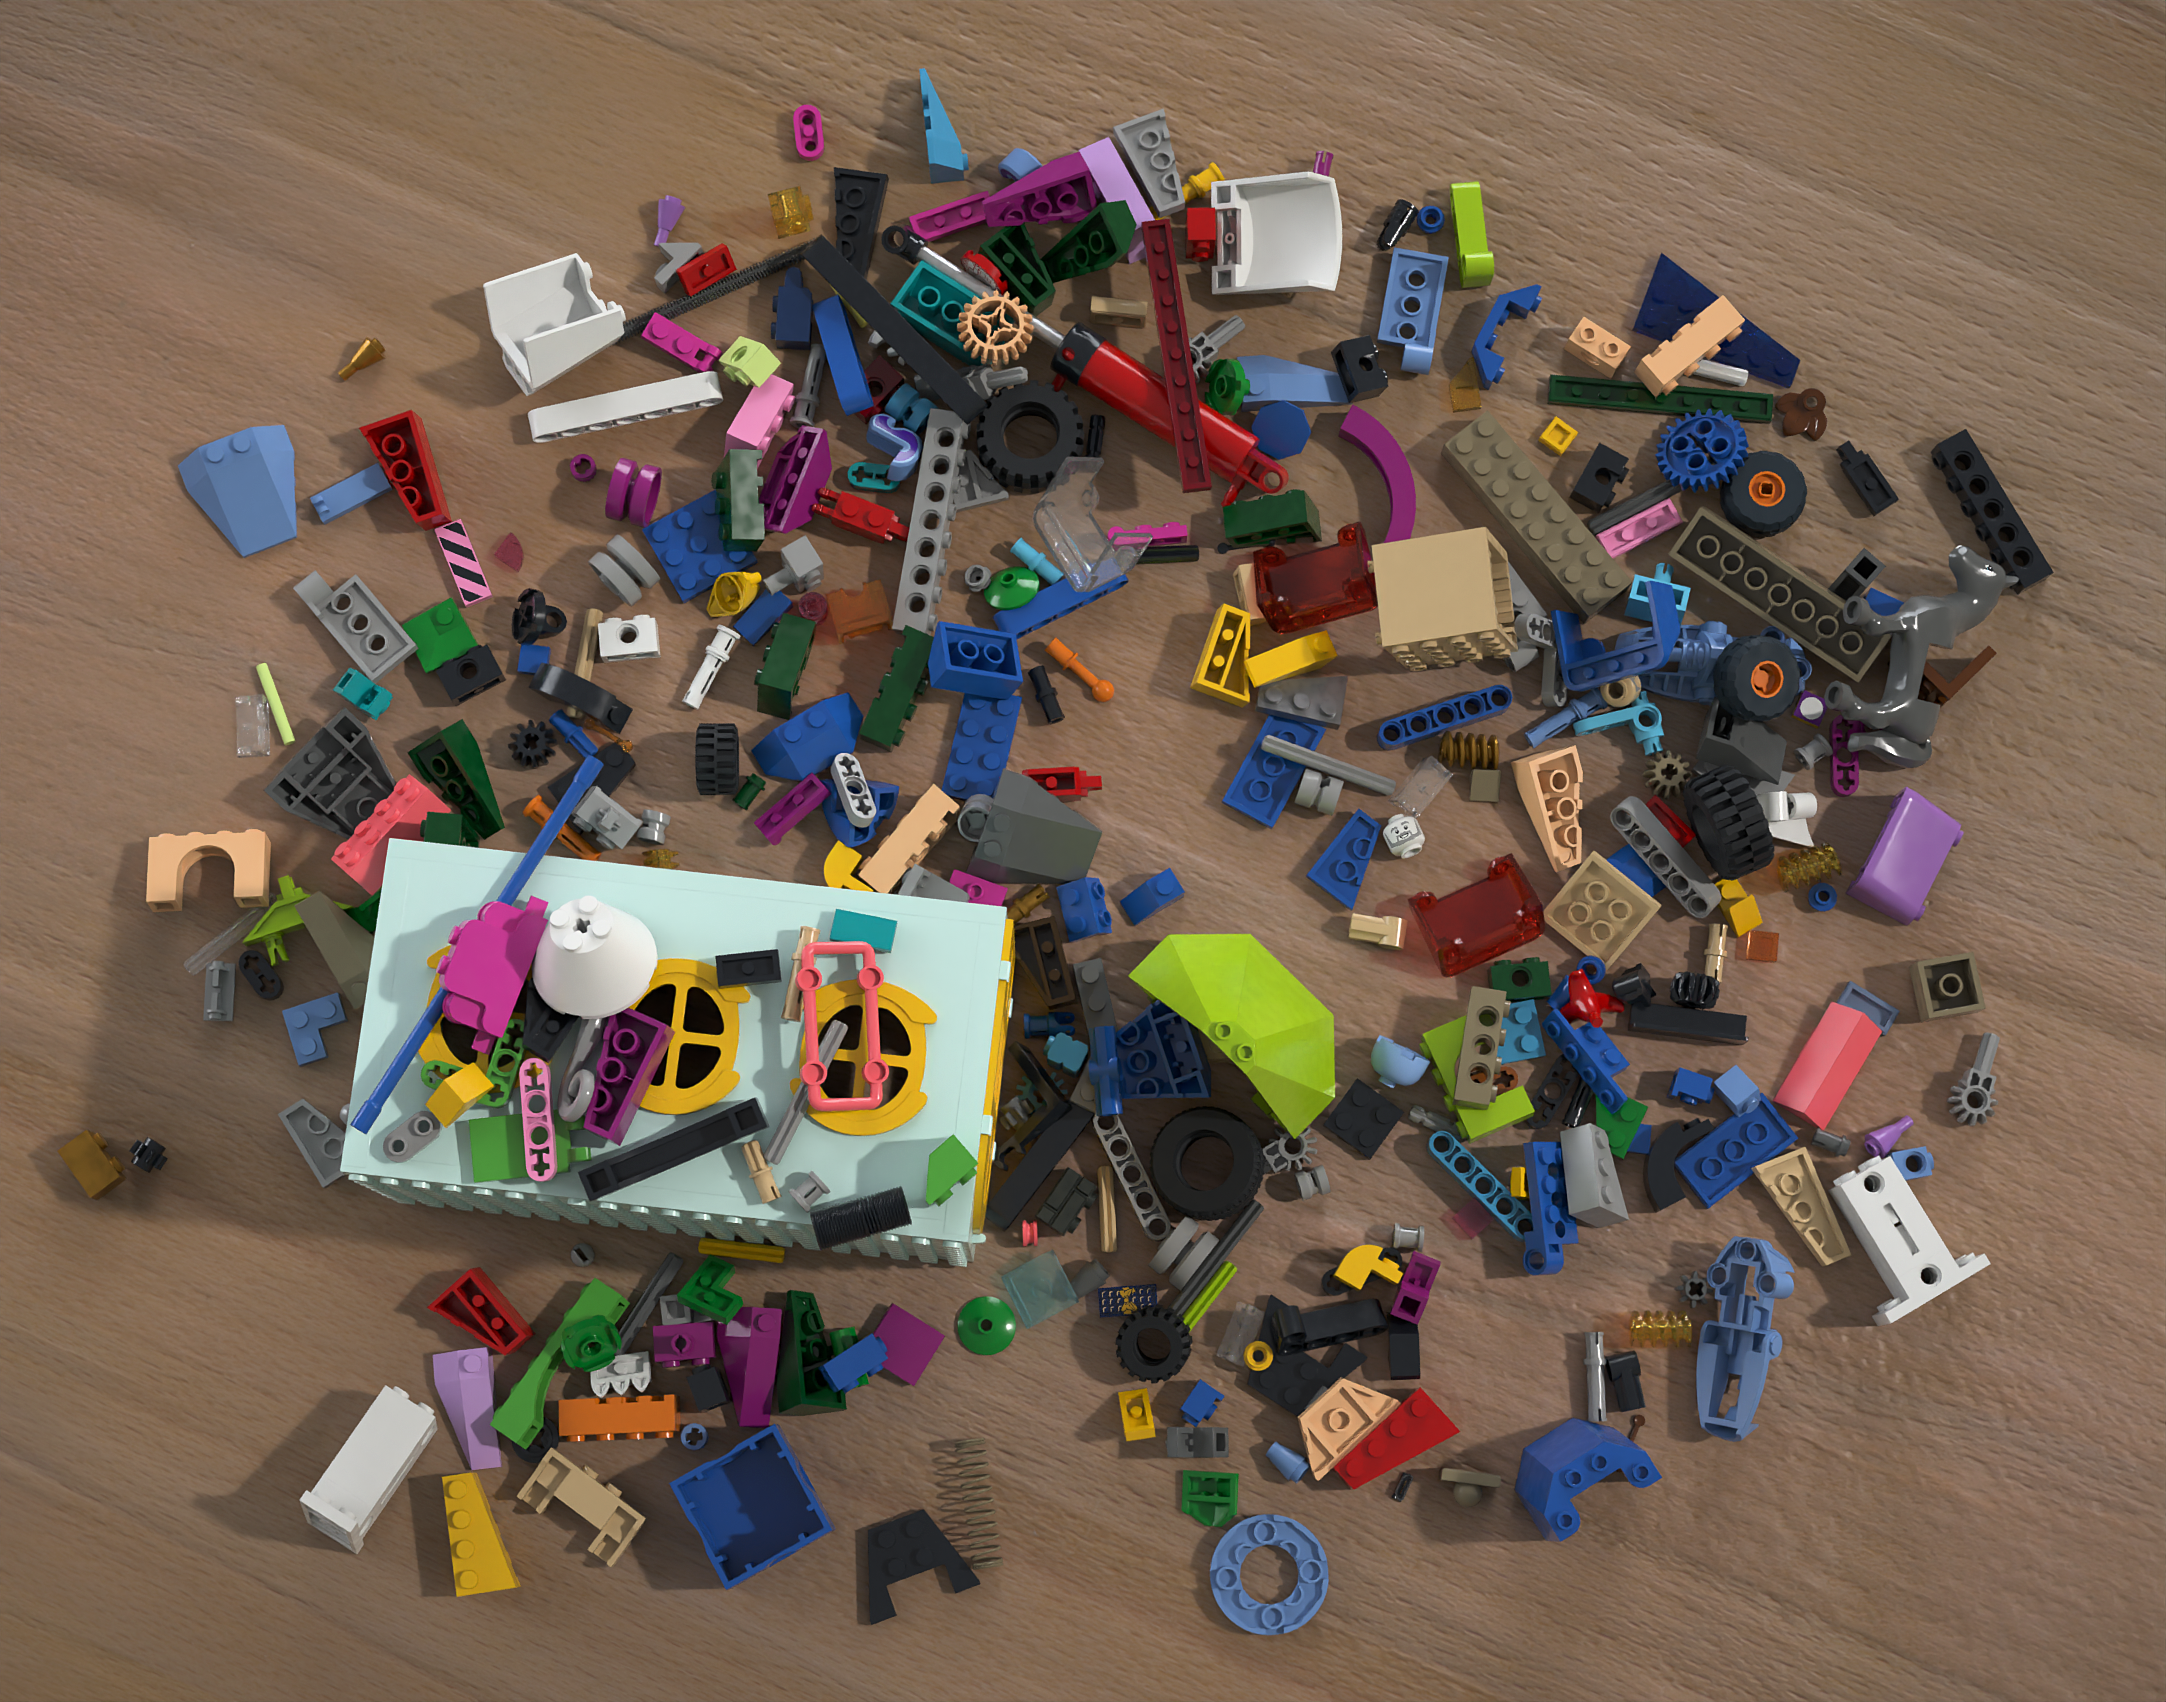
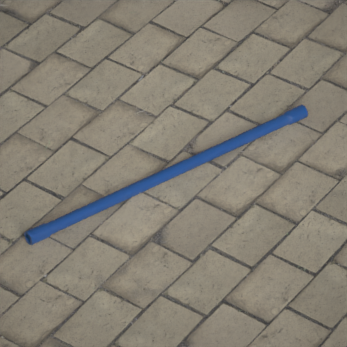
(581, 782)

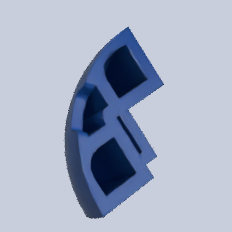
(884, 798)

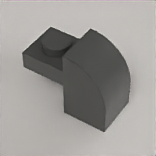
(1197, 1442)

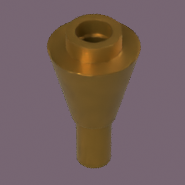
(367, 354)

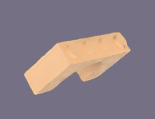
(173, 855)

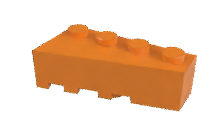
(619, 1416)

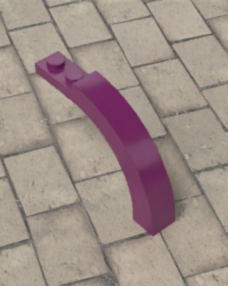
(1385, 453)

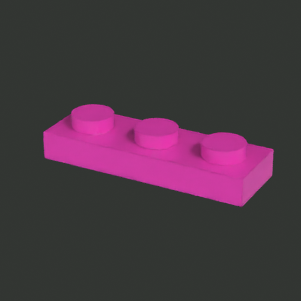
(950, 218)

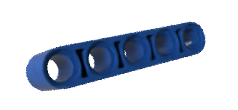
(842, 355)
(1051, 605)
(1454, 708)

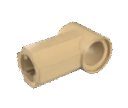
(1385, 931)

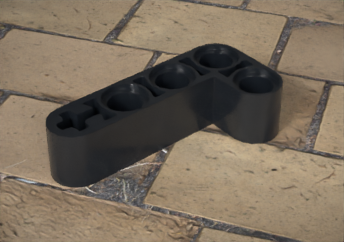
(1326, 1327)

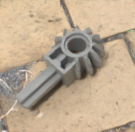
(1205, 348)
(986, 382)
(1977, 1083)
(1277, 1157)

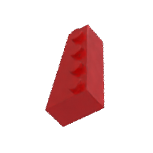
(409, 463)
(1401, 1436)

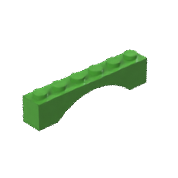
(523, 1411)

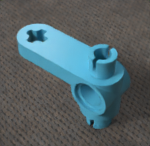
(1647, 736)

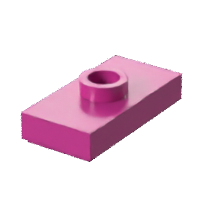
(979, 889)

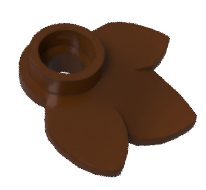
(1801, 416)

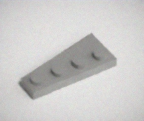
(1150, 154)

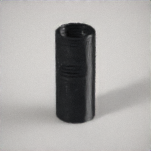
(852, 1222)

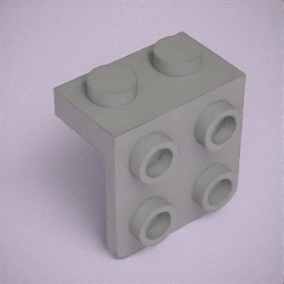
(924, 884)

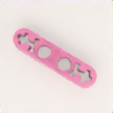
(534, 1120)

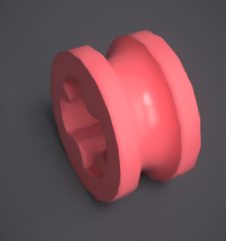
(1029, 1233)

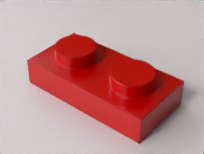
(706, 269)
(1670, 821)

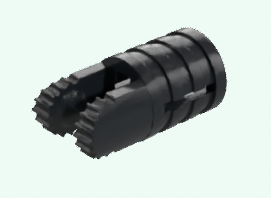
(1397, 224)

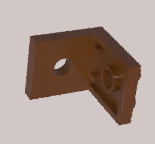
(1938, 690)

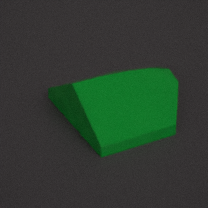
(1210, 1496)

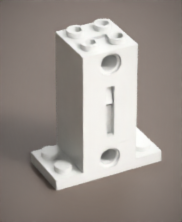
(1899, 1238)
(369, 1468)

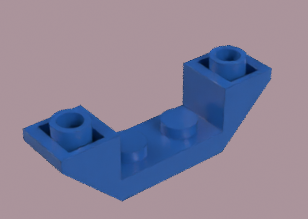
(1518, 302)

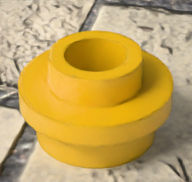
(1265, 1349)

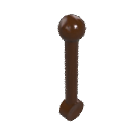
(1638, 1421)

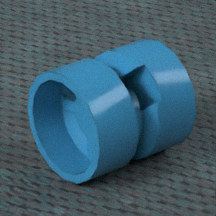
(904, 402)

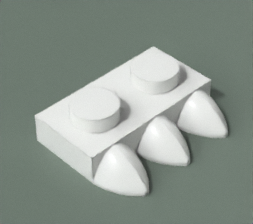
(622, 1372)

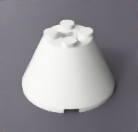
(593, 959)

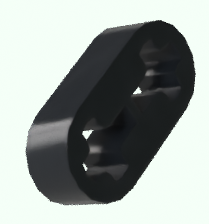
(266, 971)

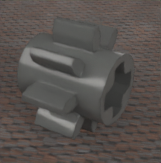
(1016, 1113)
(1701, 1291)

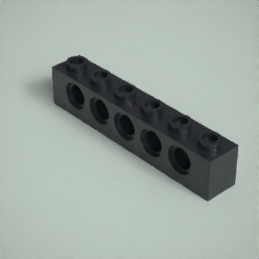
(1991, 496)

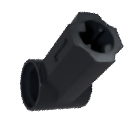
(1624, 1373)

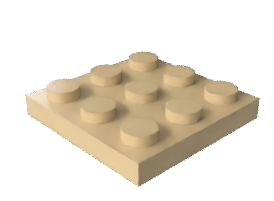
(1600, 910)

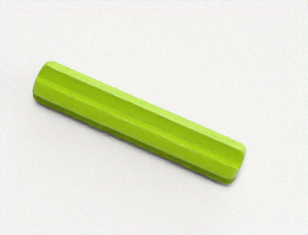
(1209, 1294)

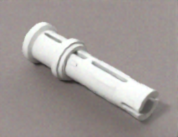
(716, 655)

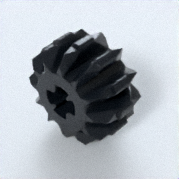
(541, 737)
(1694, 990)

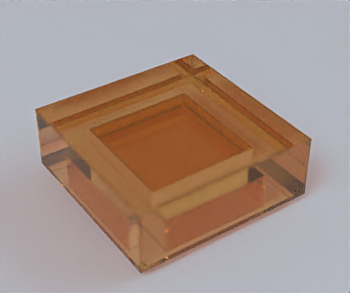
(1762, 946)

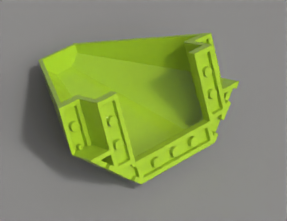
(1253, 1015)

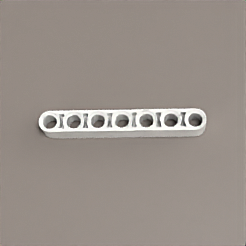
(625, 407)

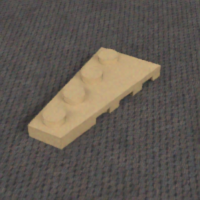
(1802, 1199)

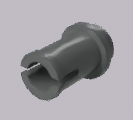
(1831, 1142)

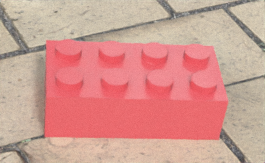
(395, 817)

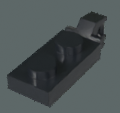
(1866, 479)

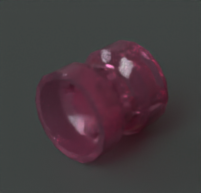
(816, 612)

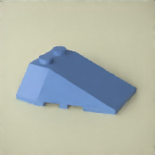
(246, 486)

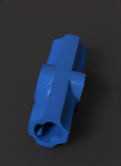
(1105, 1071)

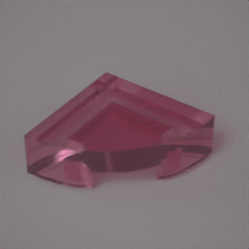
(511, 552)

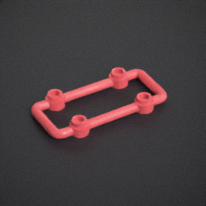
(814, 1071)

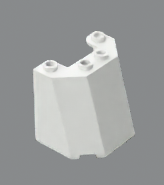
(550, 320)

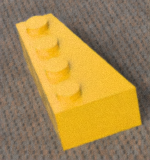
(475, 1539)

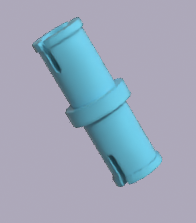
(1036, 562)

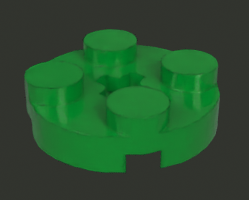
(1226, 386)
(595, 1330)

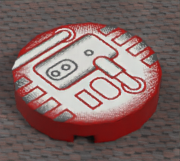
(983, 270)

